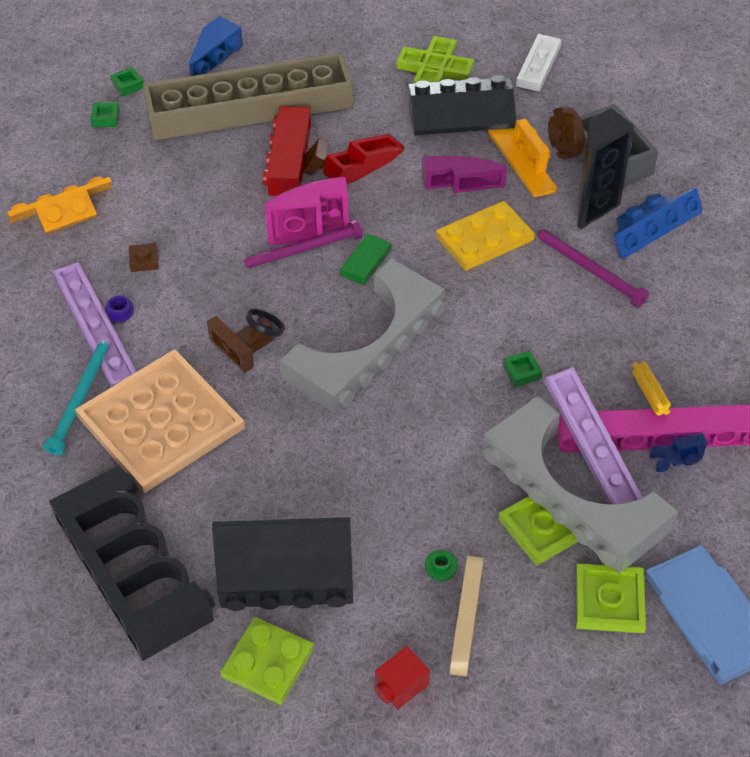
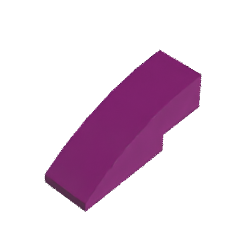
(462, 173)

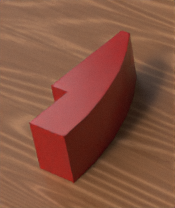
(362, 157)

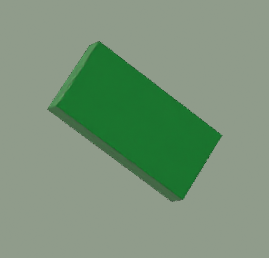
(365, 259)

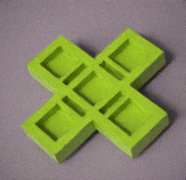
(435, 62)

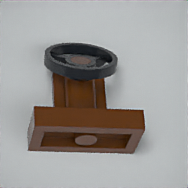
(244, 343)

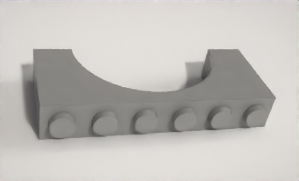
(337, 377)
(612, 531)

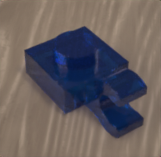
(683, 450)

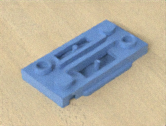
(706, 610)

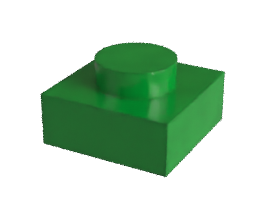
(127, 81)
(105, 114)
(522, 369)

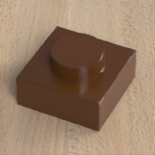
(315, 157)
(143, 257)

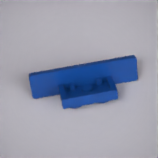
(654, 219)

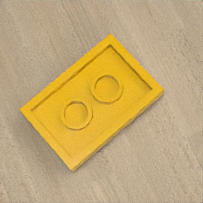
(485, 235)

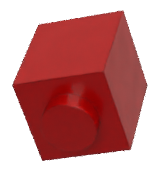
(401, 678)

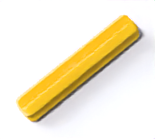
(651, 388)

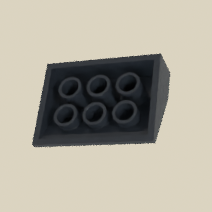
(283, 562)

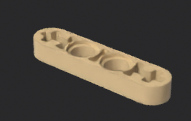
(466, 616)

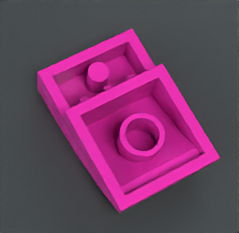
(307, 211)

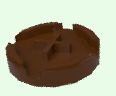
(566, 132)

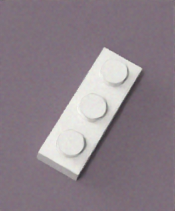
(538, 62)

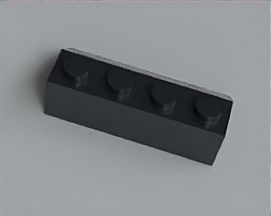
(462, 105)
(604, 166)

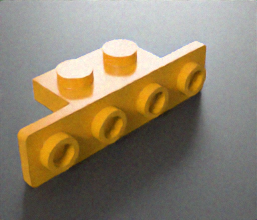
(526, 156)
(64, 208)

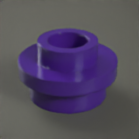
(119, 309)

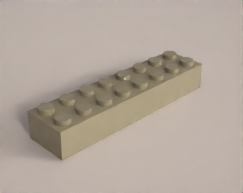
(247, 95)

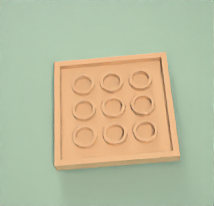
(160, 420)

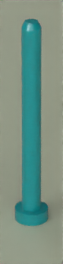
(55, 444)

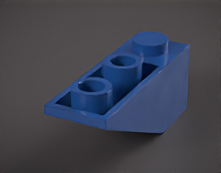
(214, 45)

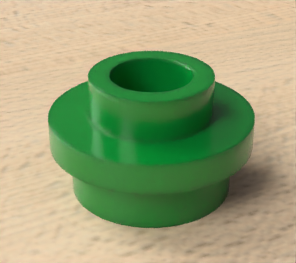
(441, 573)

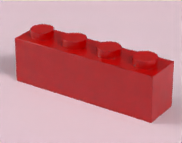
(288, 150)

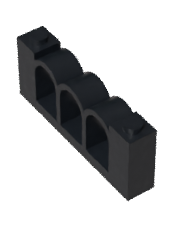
(166, 619)

